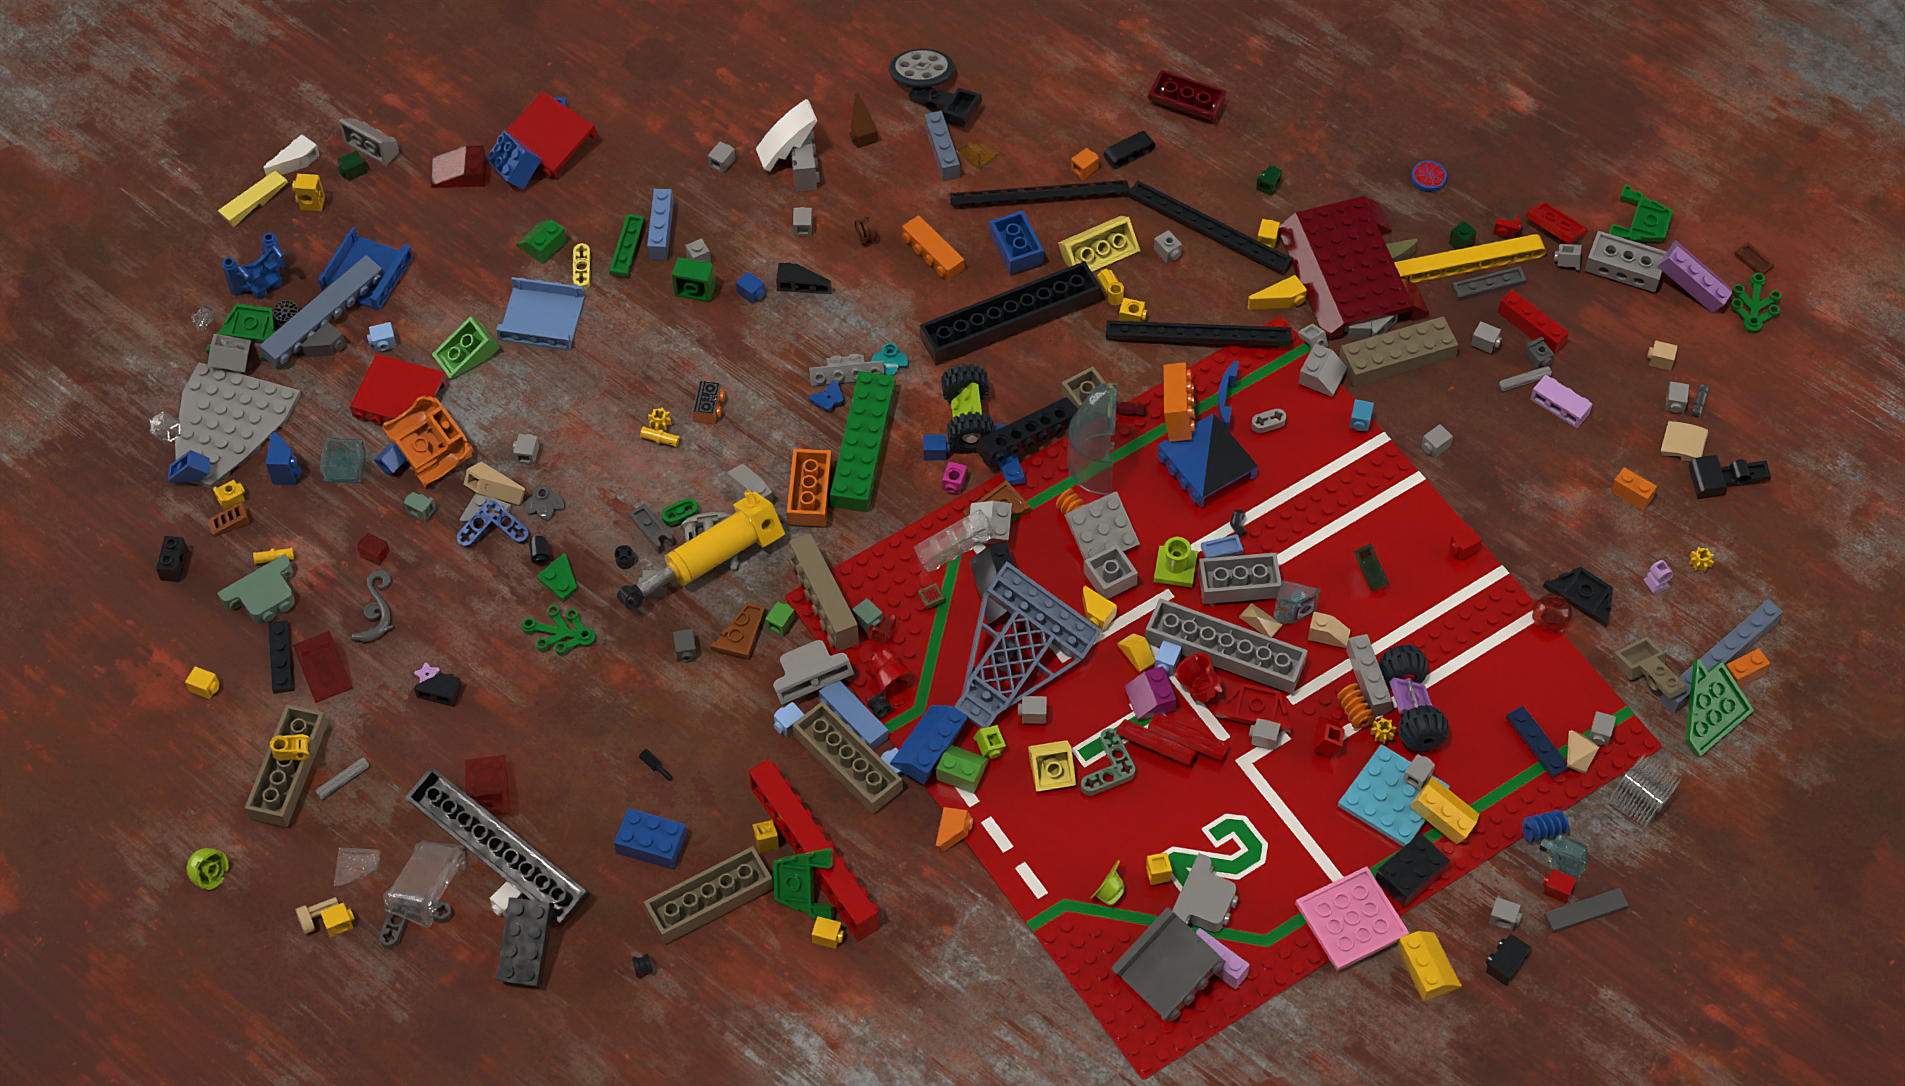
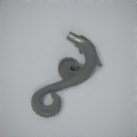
(369, 611)

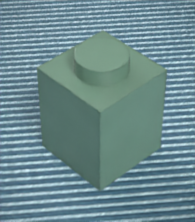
(867, 614)

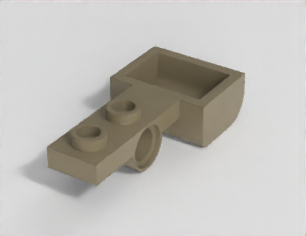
(1648, 659)

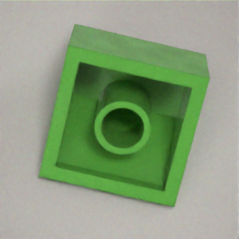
(961, 768)

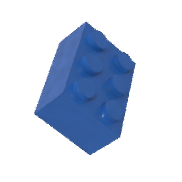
(1016, 242)
(650, 838)

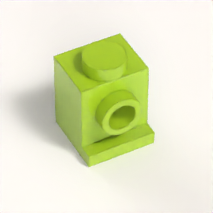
(990, 741)

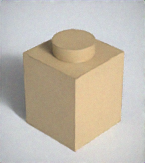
(1662, 355)

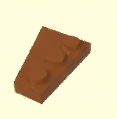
(1007, 494)
(742, 632)

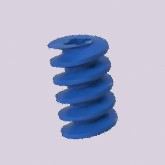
(1545, 825)

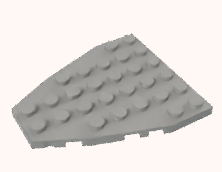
(229, 418)

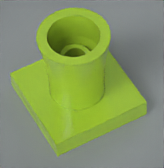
(1176, 563)

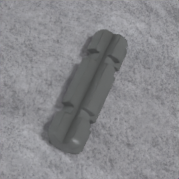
(1700, 400)

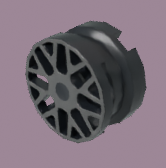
(284, 312)

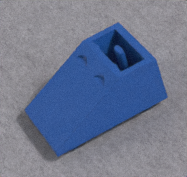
(513, 160)

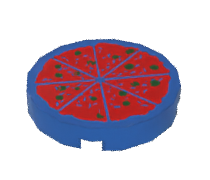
(1429, 176)

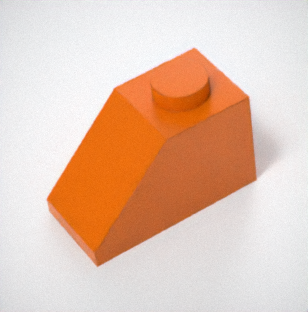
(953, 827)

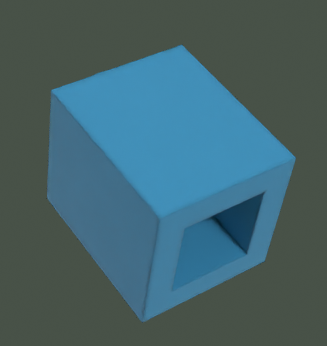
(1361, 415)

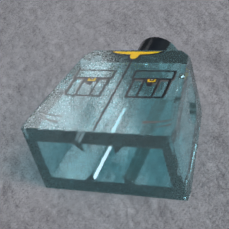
(1566, 855)

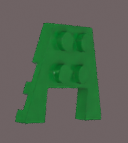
(1649, 221)
(249, 323)
(795, 882)

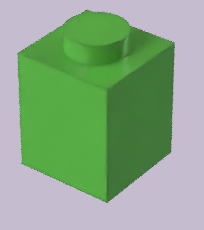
(780, 618)

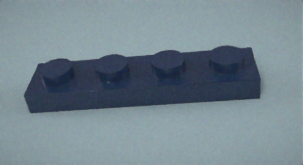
(1537, 742)

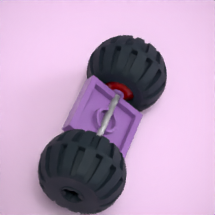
(1422, 724)

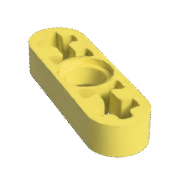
(578, 261)

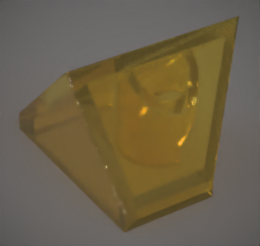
(977, 154)

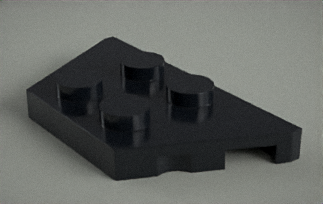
(1584, 592)

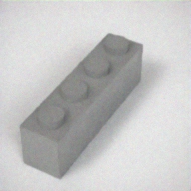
(1369, 674)

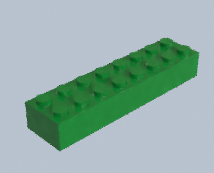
(863, 441)

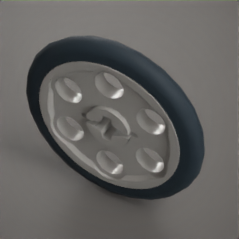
(921, 68)

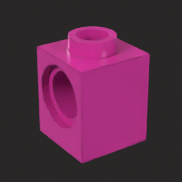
(954, 471)

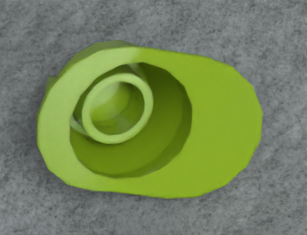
(1111, 888)

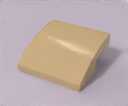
(1684, 441)

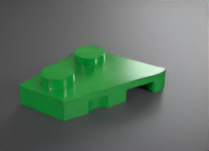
(559, 578)

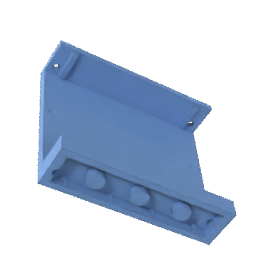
(542, 314)

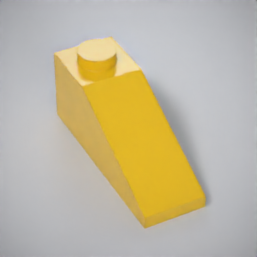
(1280, 295)

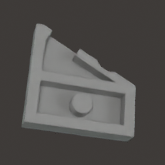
(476, 503)

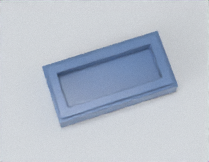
(1222, 547)

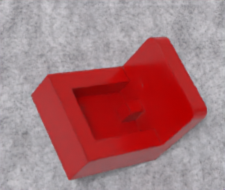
(1507, 228)

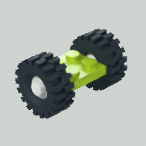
(964, 389)

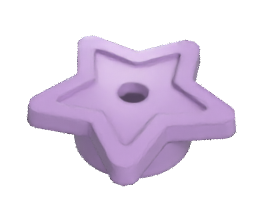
(426, 669)

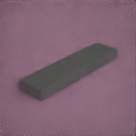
(1489, 283)
(1586, 910)

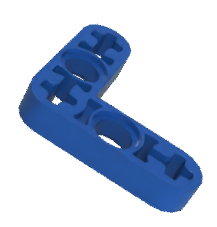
(488, 519)

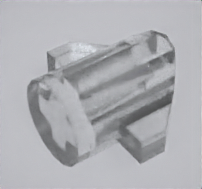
(202, 317)

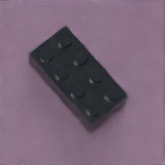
(525, 941)

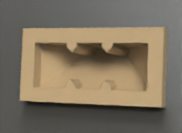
(1260, 620)
(1580, 751)

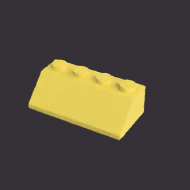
(1101, 244)

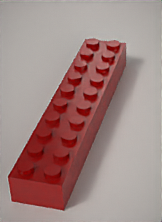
(805, 836)

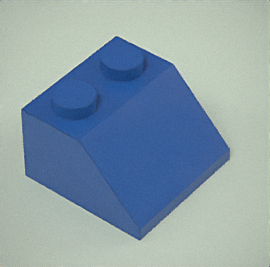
(281, 462)

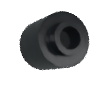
(539, 550)

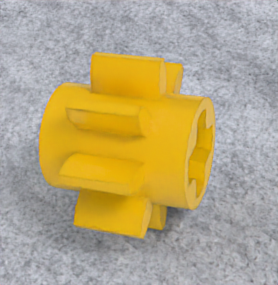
(659, 419)
(1701, 559)
(1383, 730)

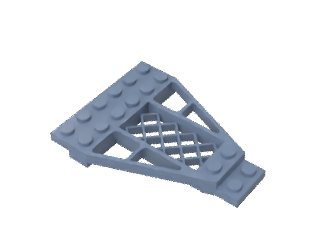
(1043, 614)

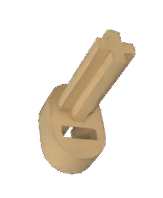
(306, 914)

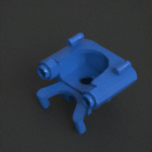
(260, 273)

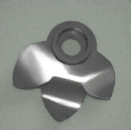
(544, 504)

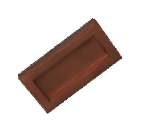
(1754, 259)

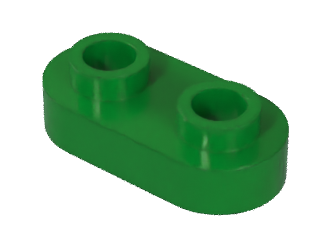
(679, 511)

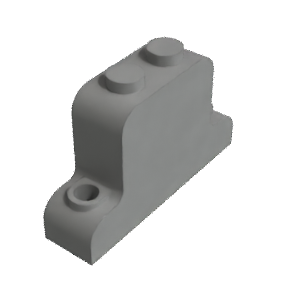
(809, 670)
(1205, 897)

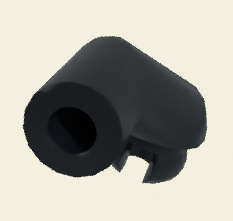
(1235, 523)

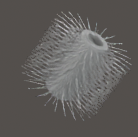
(1643, 790)

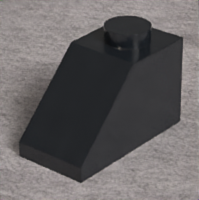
(439, 689)

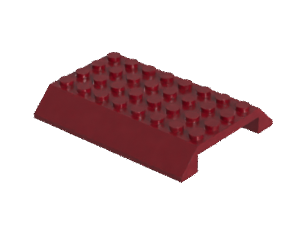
(1348, 265)

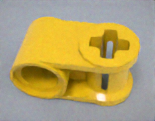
(292, 747)

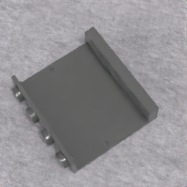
(1168, 965)

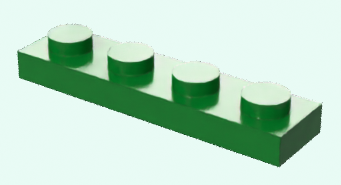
(627, 245)

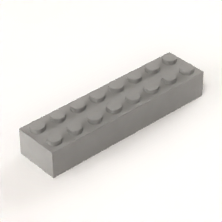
(1227, 645)

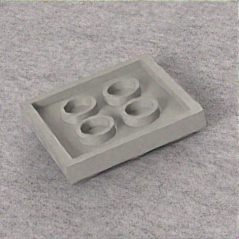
(1101, 526)

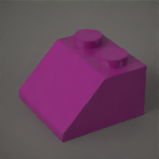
(1151, 694)

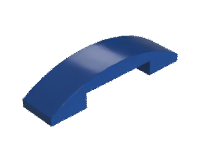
(1228, 379)

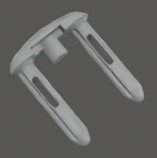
(707, 520)

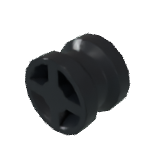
(624, 552)
(879, 705)
(642, 965)

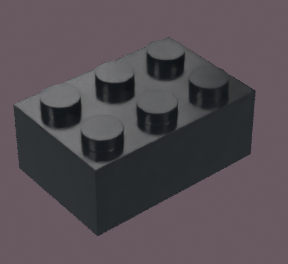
(1412, 870)

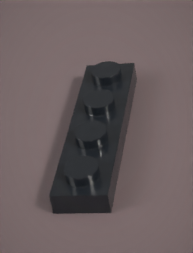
(280, 657)

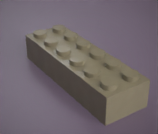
(1398, 351)
(823, 593)
(847, 757)
(281, 782)
(708, 895)

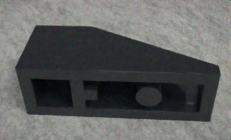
(799, 279)

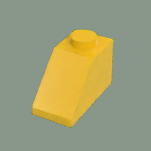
(1097, 608)

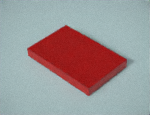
(1556, 222)

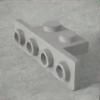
(843, 369)

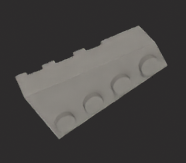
(805, 164)

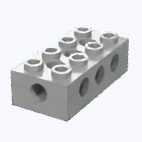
(1625, 261)

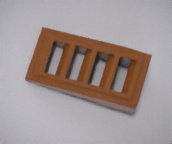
(237, 522)

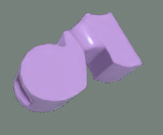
(1658, 577)

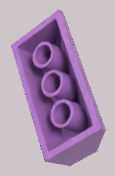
(1695, 277)

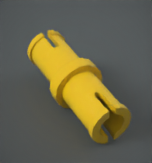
(659, 436)
(268, 556)

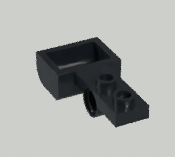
(956, 106)
(1712, 479)

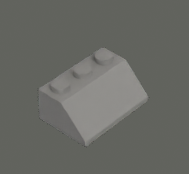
(369, 140)

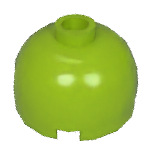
(207, 868)

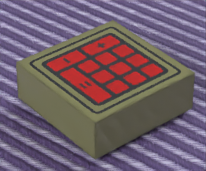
(931, 596)

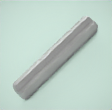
(1524, 378)
(342, 778)

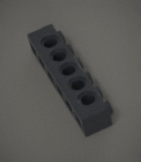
(1026, 431)

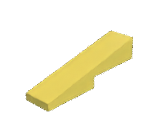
(258, 194)

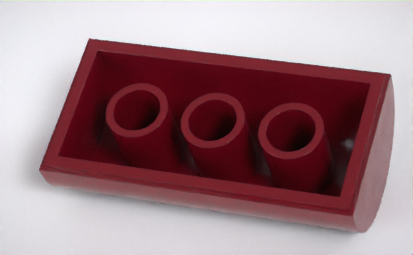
(1187, 95)

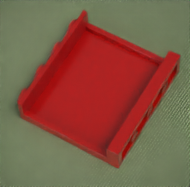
(551, 132)
(392, 388)

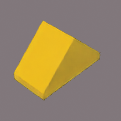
(1137, 651)
(766, 836)

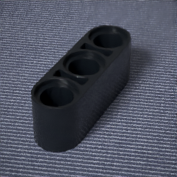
(1129, 149)

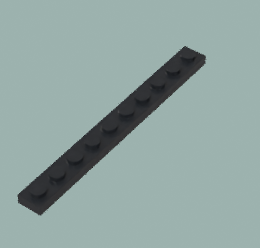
(1046, 192)
(1210, 227)
(1198, 333)

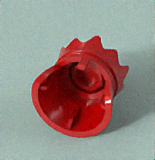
(885, 668)
(1199, 677)

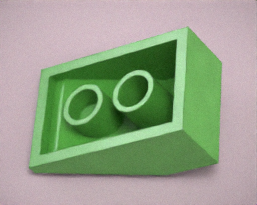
(466, 348)

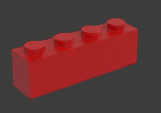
(1532, 321)

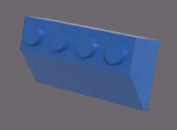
(929, 741)

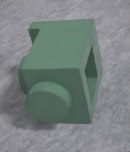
(419, 506)

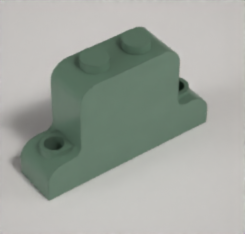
(262, 592)

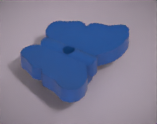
(828, 398)

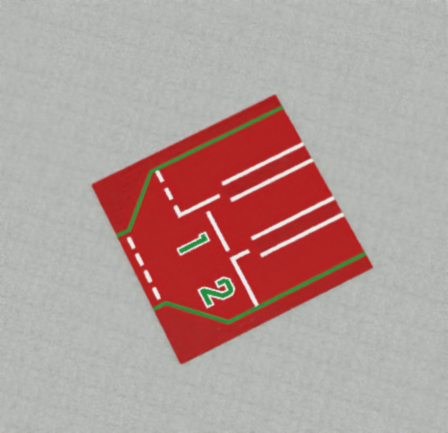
(1259, 811)

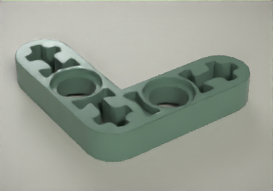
(1115, 770)

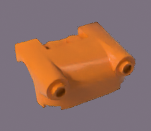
(429, 439)

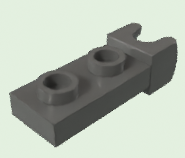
(651, 527)

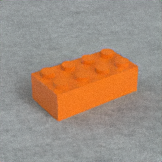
(1178, 402)
(809, 487)

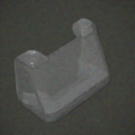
(425, 880)

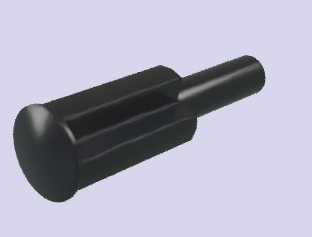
(654, 763)

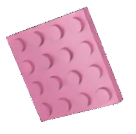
(1352, 918)

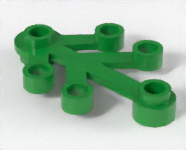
(1755, 304)
(560, 632)

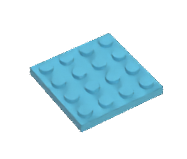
(1383, 798)

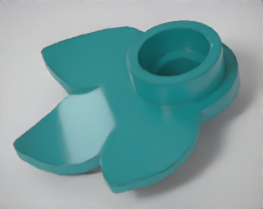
(891, 361)

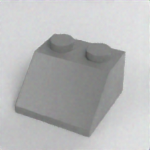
(229, 353)
(1322, 370)
(999, 517)

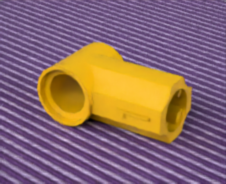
(1112, 288)

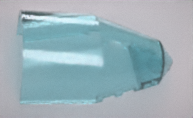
(1090, 440)

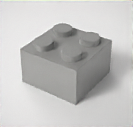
(1110, 572)

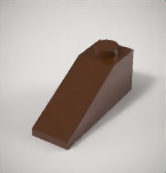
(862, 128)

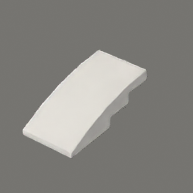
(786, 133)

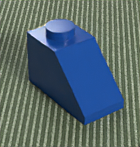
(189, 468)

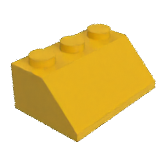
(1445, 810)
(1427, 964)

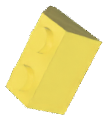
(1052, 765)

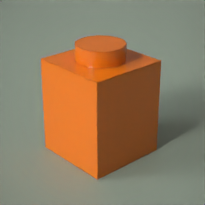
(1085, 163)

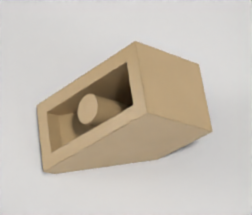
(1328, 630)

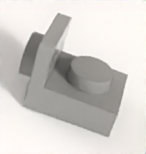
(1312, 335)

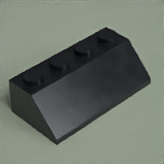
(985, 568)

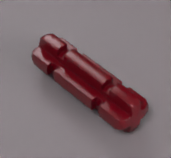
(1127, 407)

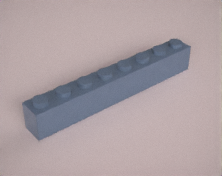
(321, 310)
(1730, 648)

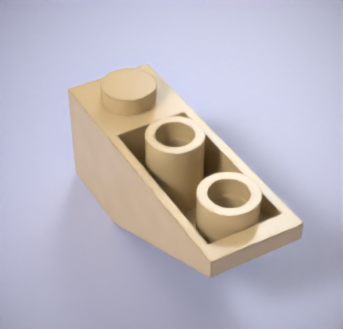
(491, 483)

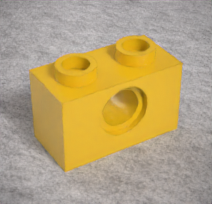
(309, 192)

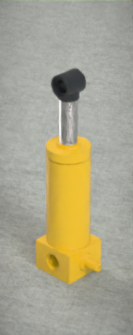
(752, 523)

